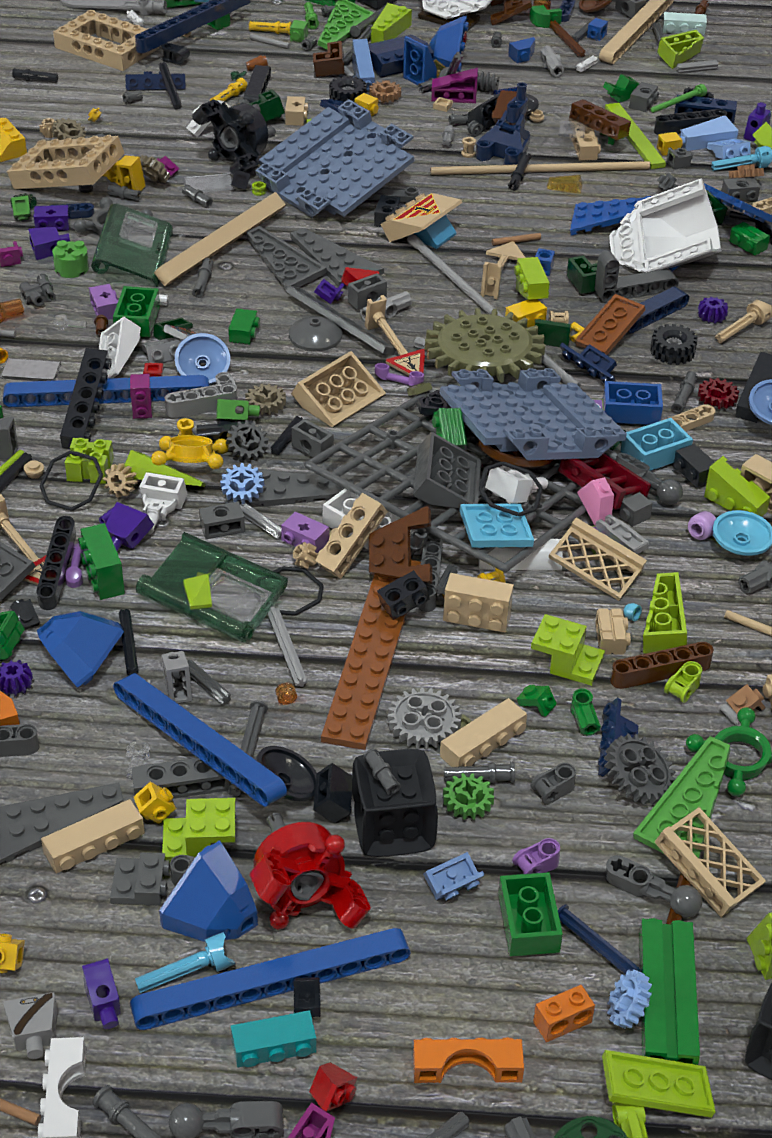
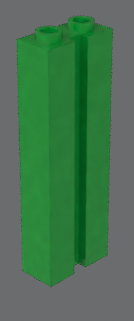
(671, 1018)

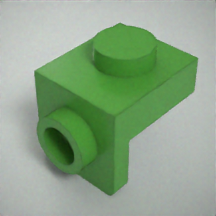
(21, 207)

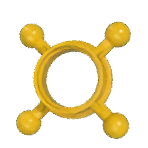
(190, 450)

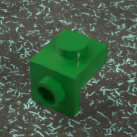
(538, 696)

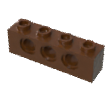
(600, 119)

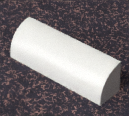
(535, 561)

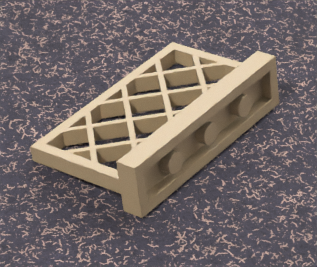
(605, 548)
(697, 870)

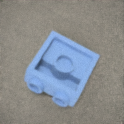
(730, 148)

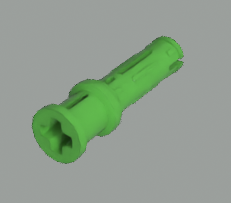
(310, 16)

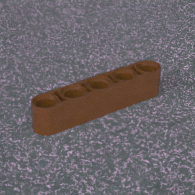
(659, 664)

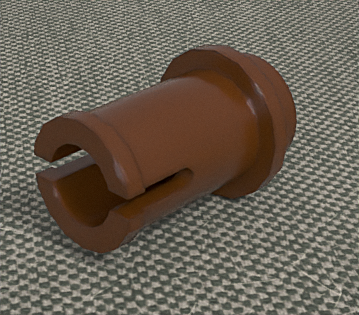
(101, 324)

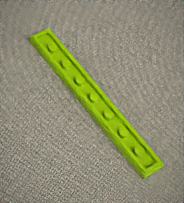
(638, 139)

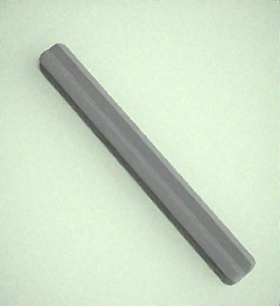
(287, 647)

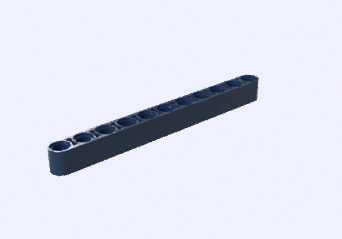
(185, 23)

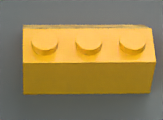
(11, 141)

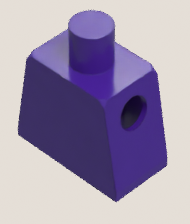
(756, 120)
(44, 240)
(127, 526)
(102, 993)

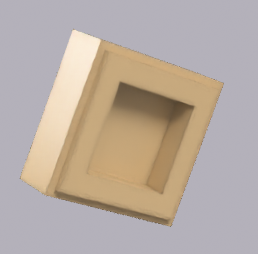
(442, 104)

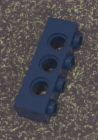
(702, 104)

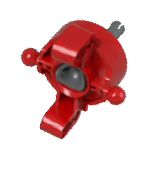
(301, 868)

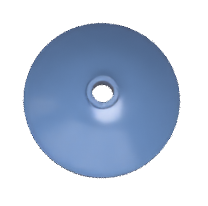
(202, 349)
(761, 401)

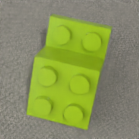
(569, 653)
(204, 824)

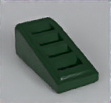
(158, 331)

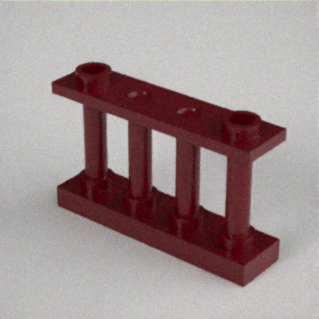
(594, 468)

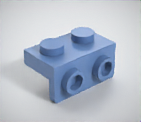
(452, 876)

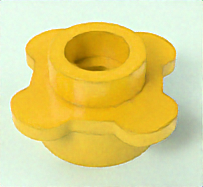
(94, 114)

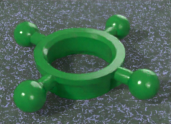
(744, 734)

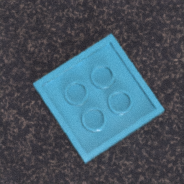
(494, 527)

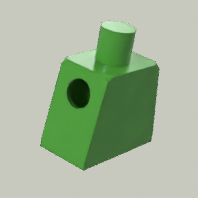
(227, 407)

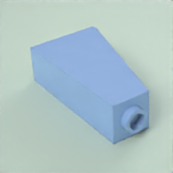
(714, 130)

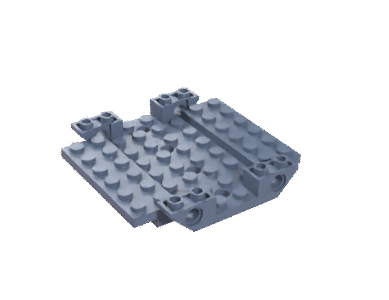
(335, 161)
(533, 415)

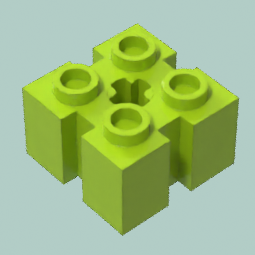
(82, 468)

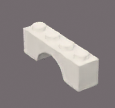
(65, 1064)

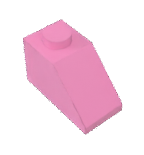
(597, 499)

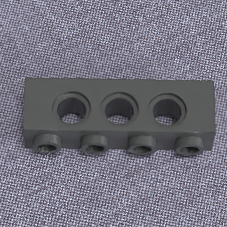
(180, 777)

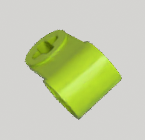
(684, 681)

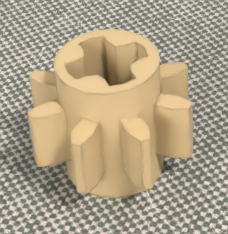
(46, 127)
(305, 555)

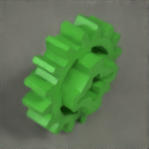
(468, 796)

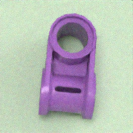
(539, 857)

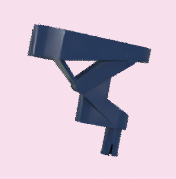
(505, 139)

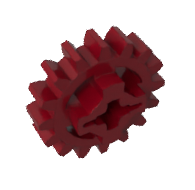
(718, 393)

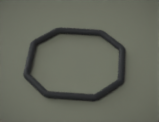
(94, 488)
(505, 509)
(318, 600)

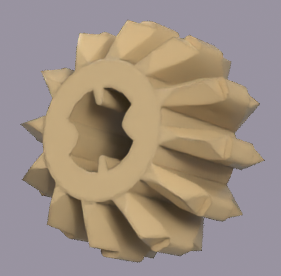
(123, 473)

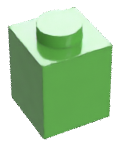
(298, 30)

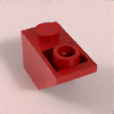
(332, 1086)

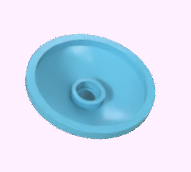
(743, 532)

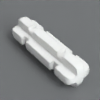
(135, 18)
(586, 64)

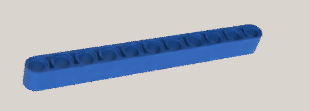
(115, 391)
(201, 740)
(267, 978)

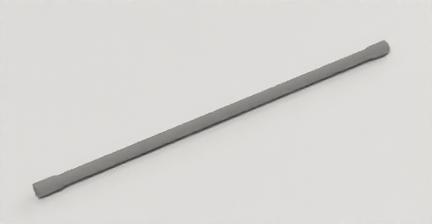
(474, 295)

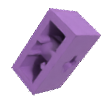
(103, 300)
(304, 529)

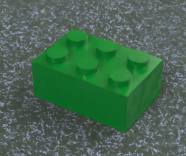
(139, 306)
(101, 561)
(530, 914)

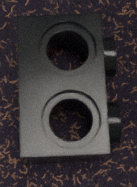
(386, 206)
(403, 595)

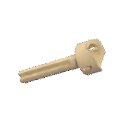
(756, 313)

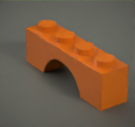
(498, 1056)

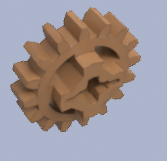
(385, 91)
(746, 171)

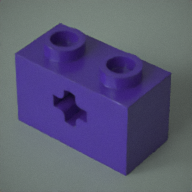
(52, 216)

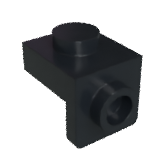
(25, 612)
(307, 996)

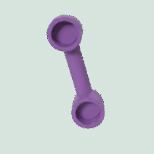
(414, 378)
(73, 573)

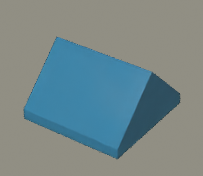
(437, 233)

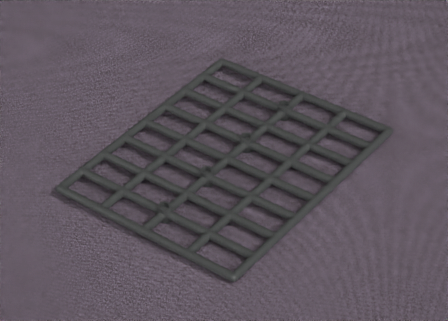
(392, 440)

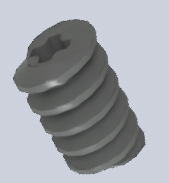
(487, 82)

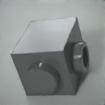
(635, 509)

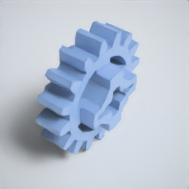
(242, 483)
(629, 999)

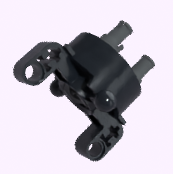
(238, 133)

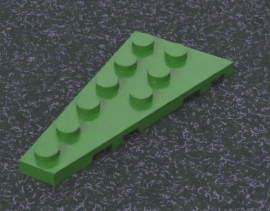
(341, 20)
(693, 788)

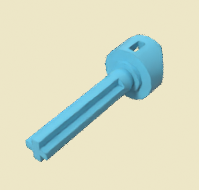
(762, 158)
(213, 955)

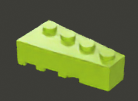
(391, 23)
(666, 616)

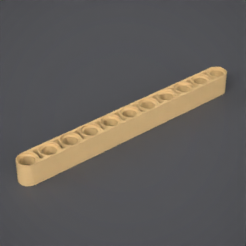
(633, 30)
(219, 239)

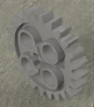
(423, 717)

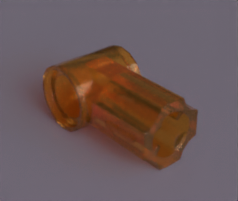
(10, 309)

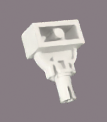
(512, 484)
(161, 495)

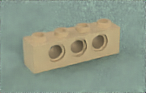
(587, 147)
(351, 546)

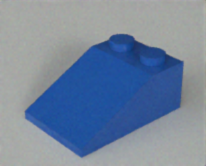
(417, 62)

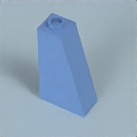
(362, 61)

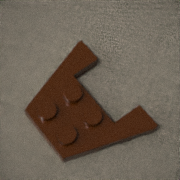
(511, 8)
(392, 548)

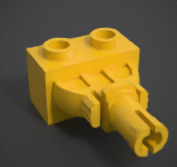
(127, 173)

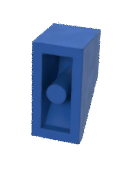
(521, 50)

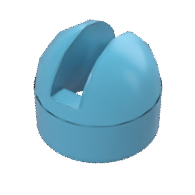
(632, 611)

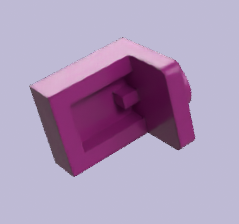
(169, 165)
(10, 255)

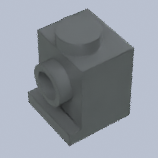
(679, 158)

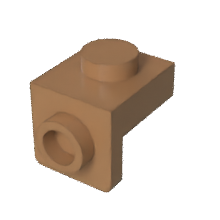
(746, 698)

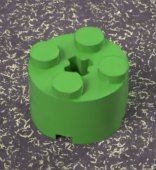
(70, 258)

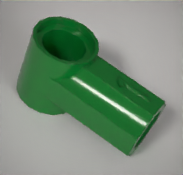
(584, 712)

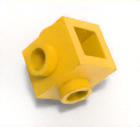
(154, 802)
(10, 953)

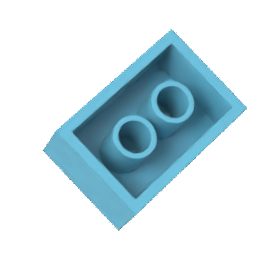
(656, 443)

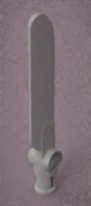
(144, 7)

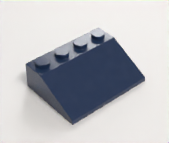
(388, 55)

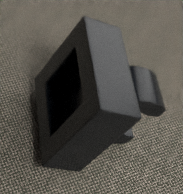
(240, 179)

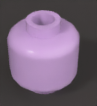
(701, 525)

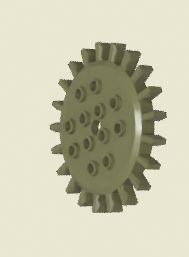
(463, 344)

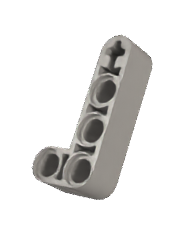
(201, 399)

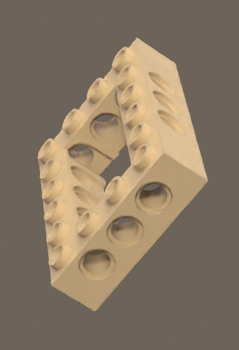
(77, 39)
(66, 162)

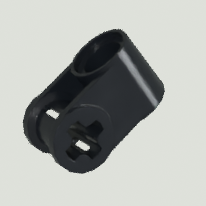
(174, 53)

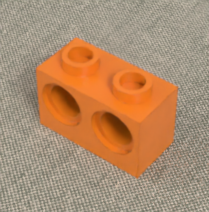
(563, 1013)

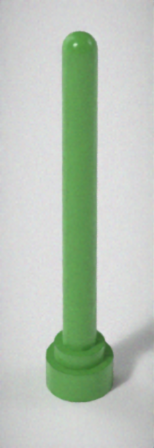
(699, 91)

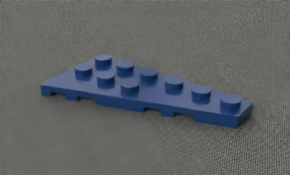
(739, 205)
(601, 213)

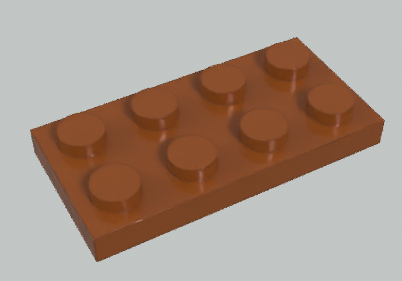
(610, 324)

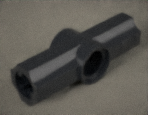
(218, 430)

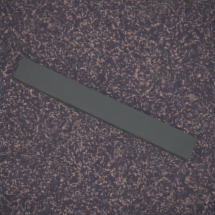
(341, 320)

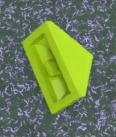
(198, 591)

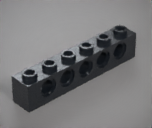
(86, 396)

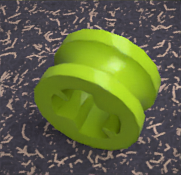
(259, 188)

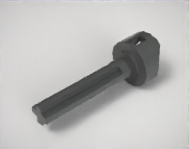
(453, 65)

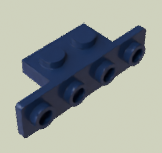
(152, 81)
(592, 360)
(613, 727)

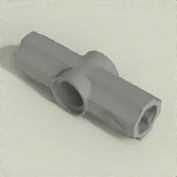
(552, 61)
(393, 305)

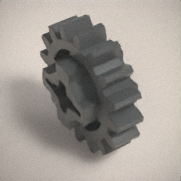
(257, 441)

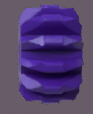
(713, 310)
(15, 677)

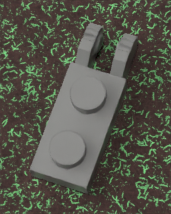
(622, 534)

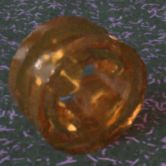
(286, 693)

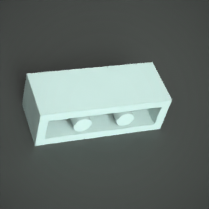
(683, 22)

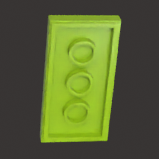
(658, 1083)

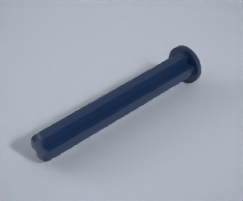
(595, 940)

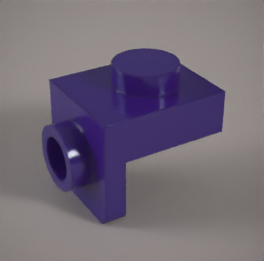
(328, 291)

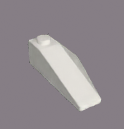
(120, 342)

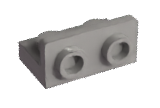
(161, 350)

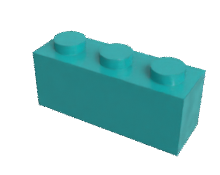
(273, 1039)

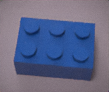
(633, 402)

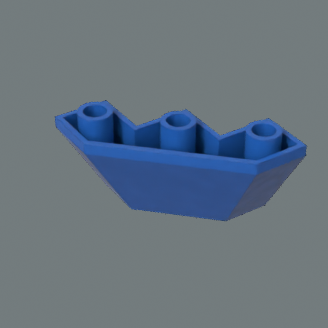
(449, 41)
(79, 643)
(210, 899)

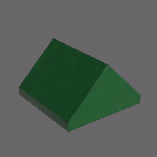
(554, 332)

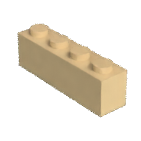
(483, 734)
(93, 836)

